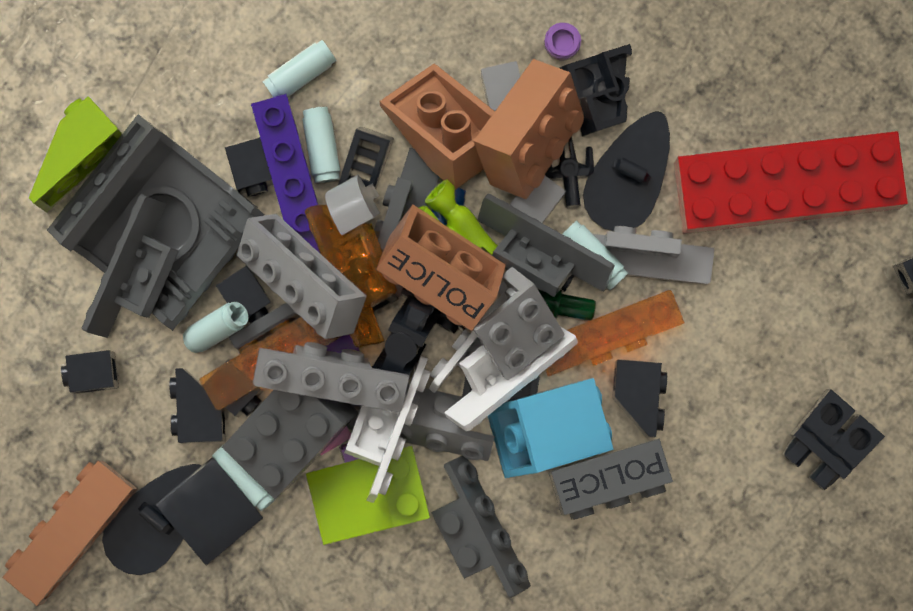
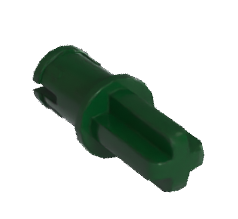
(570, 305)

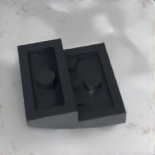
(209, 511)

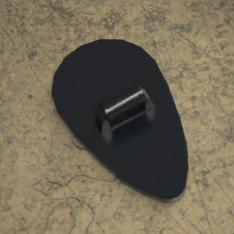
(629, 174)
(140, 535)

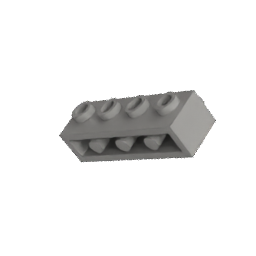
(301, 276)

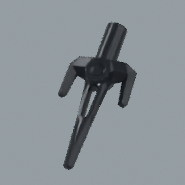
(569, 171)

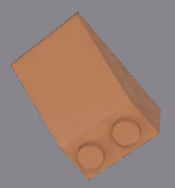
(440, 122)

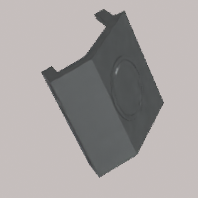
(200, 218)

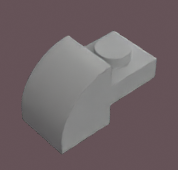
(351, 204)

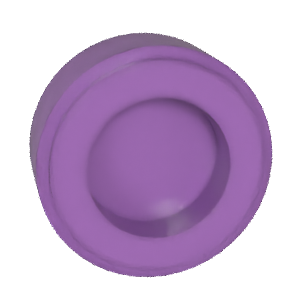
(562, 41)

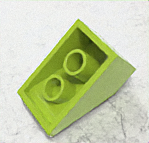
(74, 153)
(342, 494)

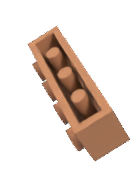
(69, 532)

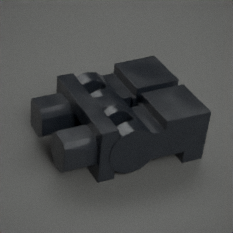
(407, 337)

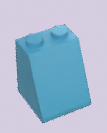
(550, 429)

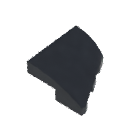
(601, 88)

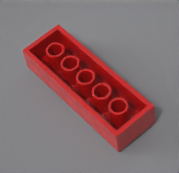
(790, 182)

